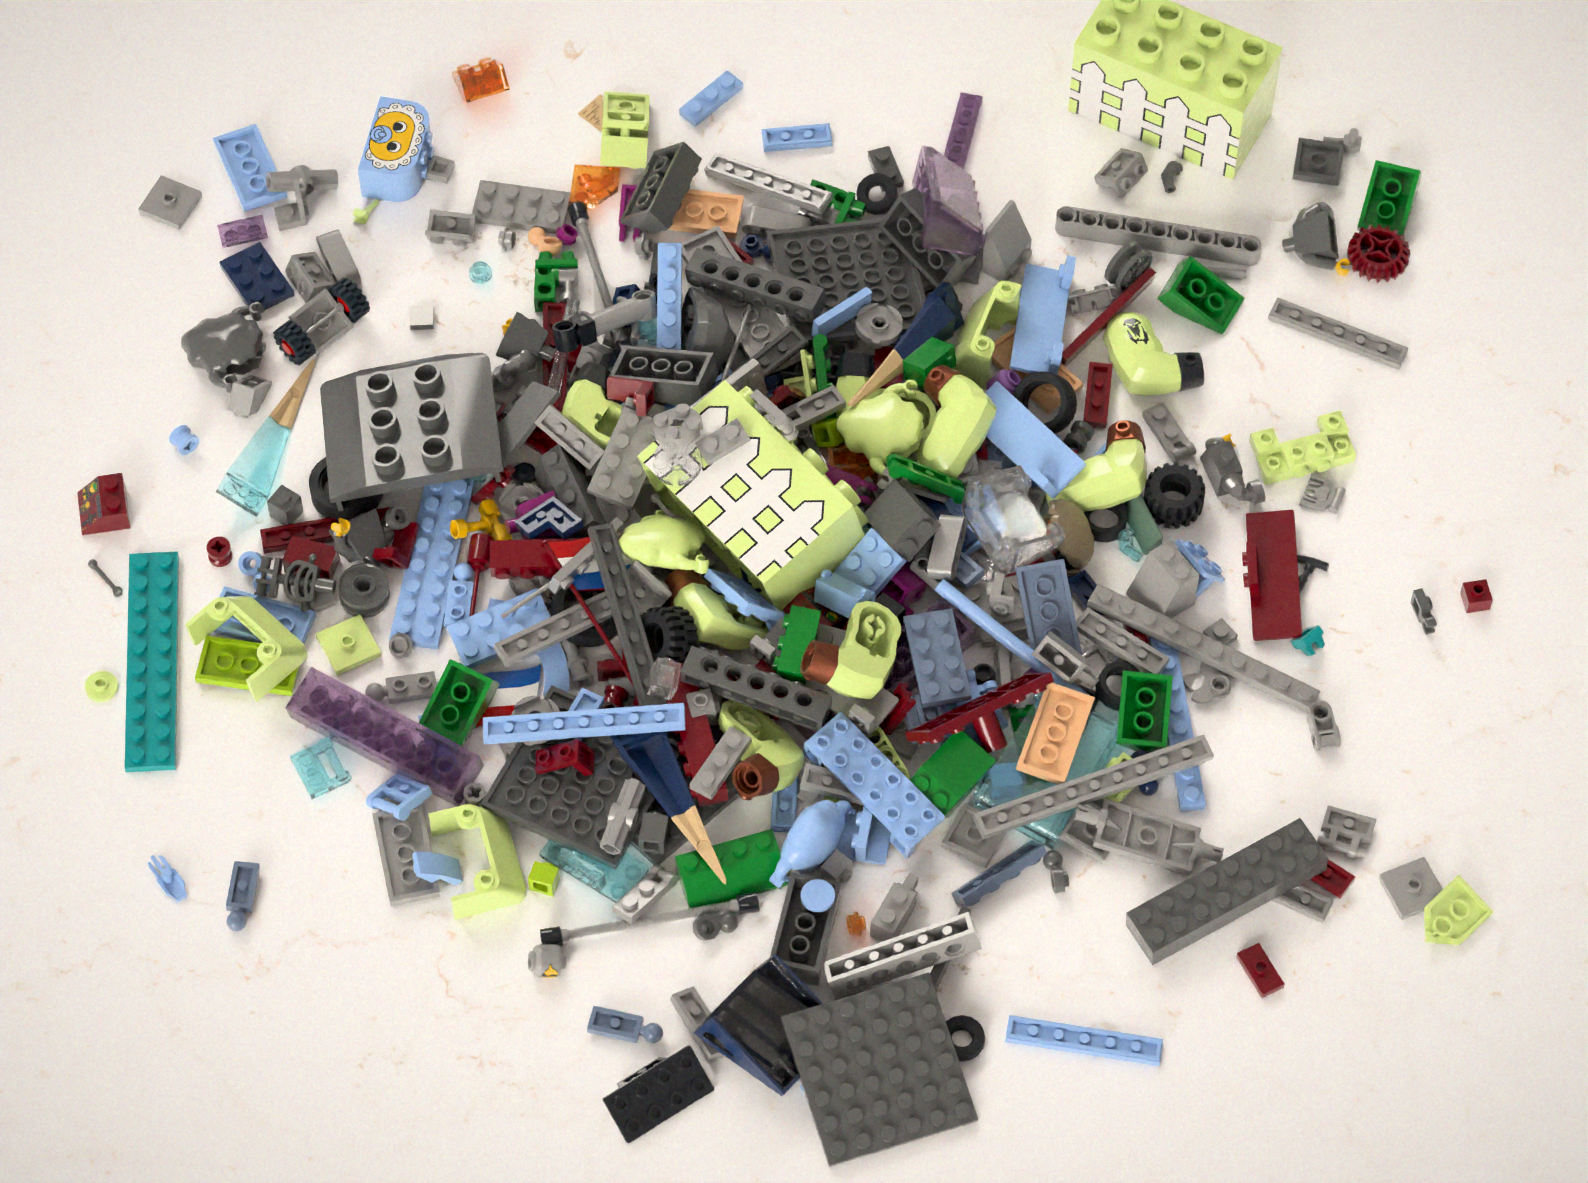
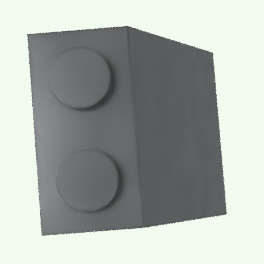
(902, 519)

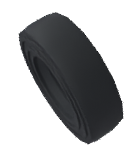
(872, 181)
(976, 1031)

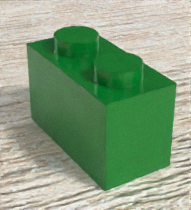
(926, 358)

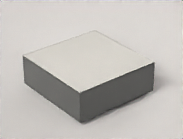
(421, 317)

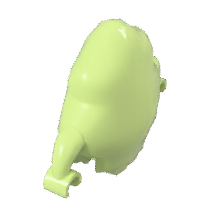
(883, 426)
(665, 543)

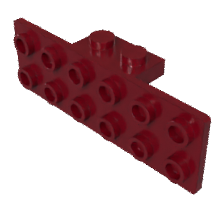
(1272, 575)

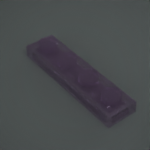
(963, 128)

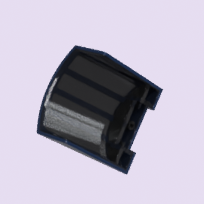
(749, 1025)

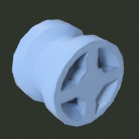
(183, 439)

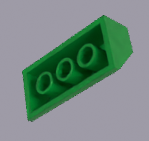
(745, 863)

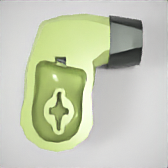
(589, 406)

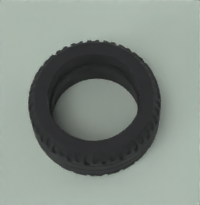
(1067, 395)

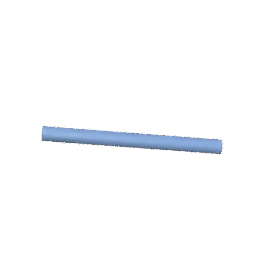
(998, 631)

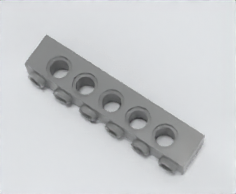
(902, 955)

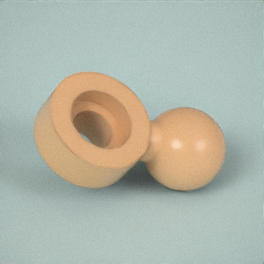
(545, 243)

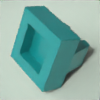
(1309, 635)

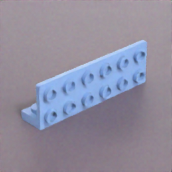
(1041, 318)
(1031, 443)
(874, 782)

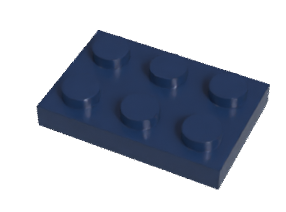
(256, 277)

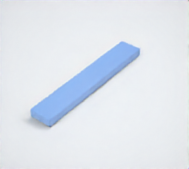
(1084, 1040)

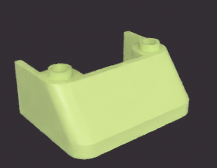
(280, 648)
(498, 885)

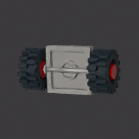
(321, 321)

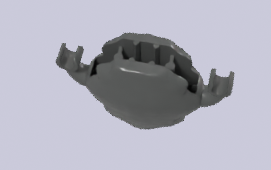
(226, 345)

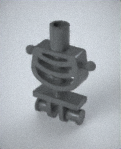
(311, 582)

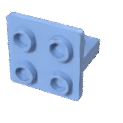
(1197, 557)
(865, 838)

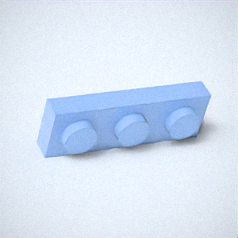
(711, 98)

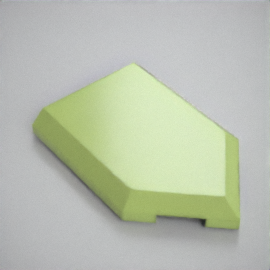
(1454, 914)

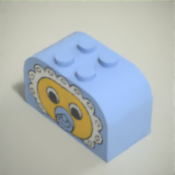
(396, 151)

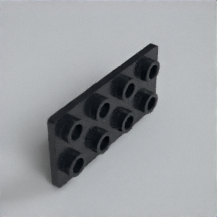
(657, 1093)

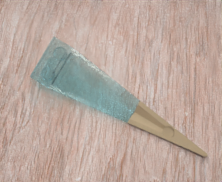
(254, 470)

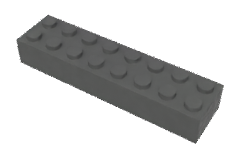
(1226, 891)

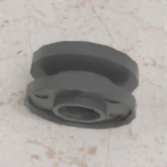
(1128, 265)
(362, 577)

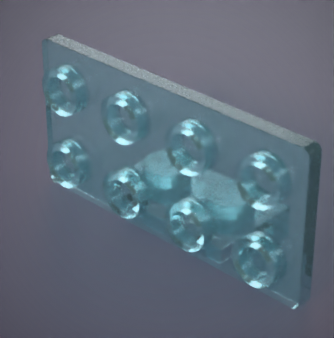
(599, 877)

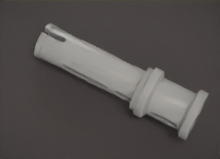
(577, 665)

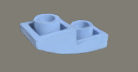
(437, 866)

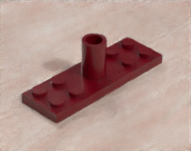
(981, 713)

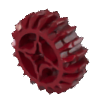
(1377, 260)

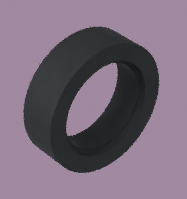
(322, 503)
(590, 636)

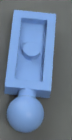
(459, 595)

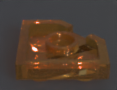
(593, 184)

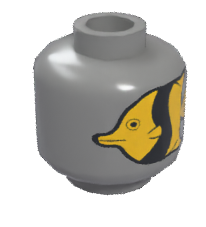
(546, 961)

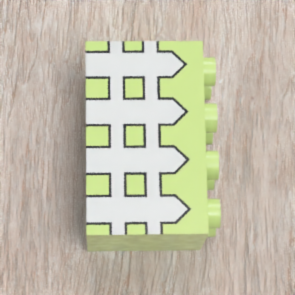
(1175, 80)
(764, 502)

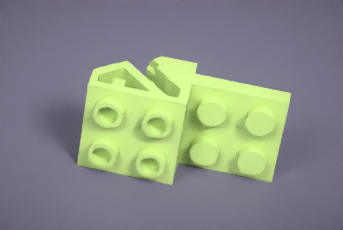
(625, 130)

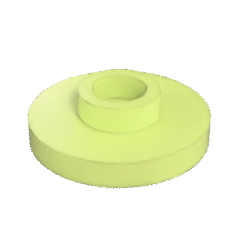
(101, 686)

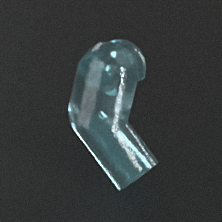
(1126, 546)

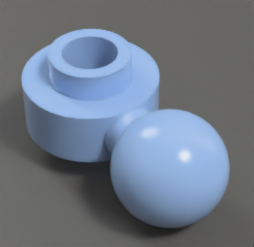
(245, 567)

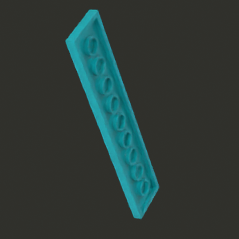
(152, 662)

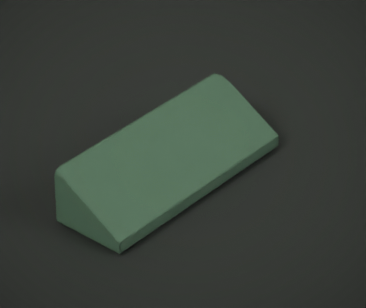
(1143, 525)

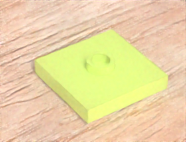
(348, 644)

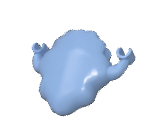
(812, 839)

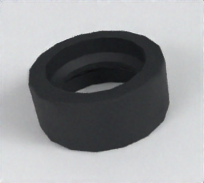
(1111, 533)
(1103, 692)

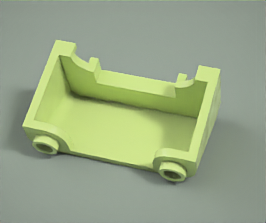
(990, 311)

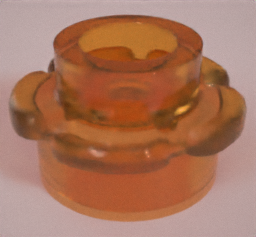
(855, 924)

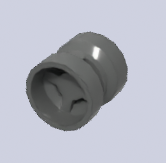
(1079, 435)

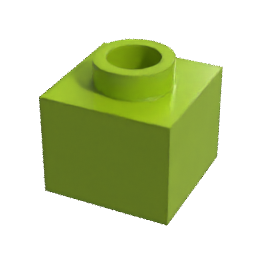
(826, 433)
(544, 878)

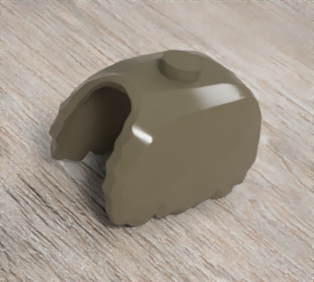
(1078, 540)

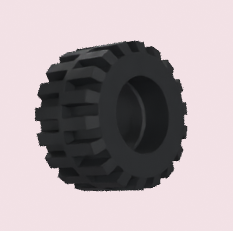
(1175, 479)
(670, 632)

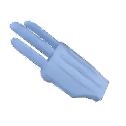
(170, 880)

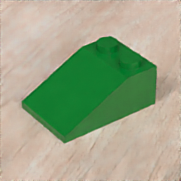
(1390, 196)
(1200, 296)
(458, 702)
(953, 772)

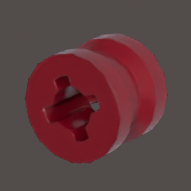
(222, 557)
(614, 696)

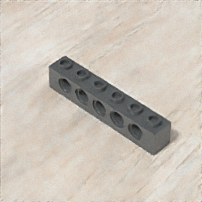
(755, 285)
(762, 699)

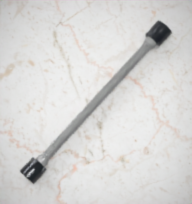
(579, 217)
(743, 904)

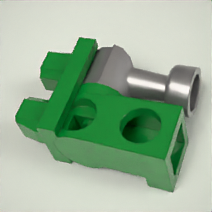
(840, 207)
(552, 274)

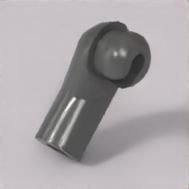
(1172, 168)

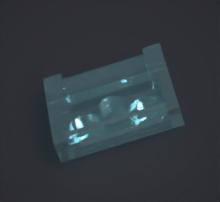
(313, 772)

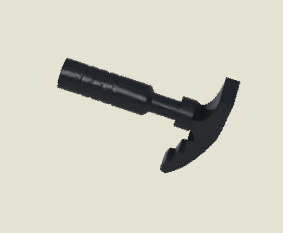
(1311, 564)

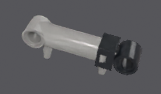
(585, 328)

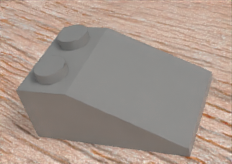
(1006, 244)

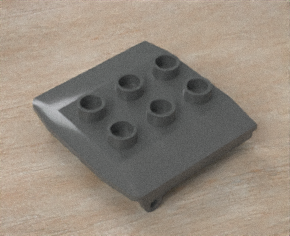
(410, 426)

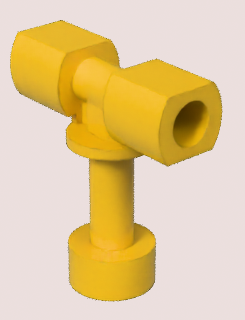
(488, 523)

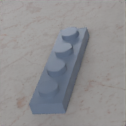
(999, 873)

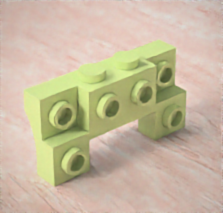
(1304, 454)

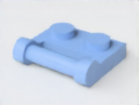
(400, 789)

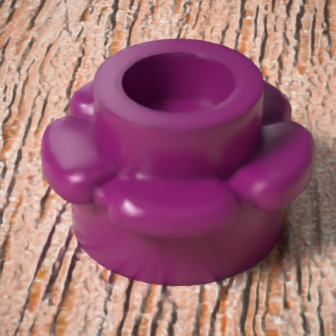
(567, 234)

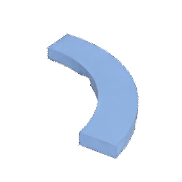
(552, 661)

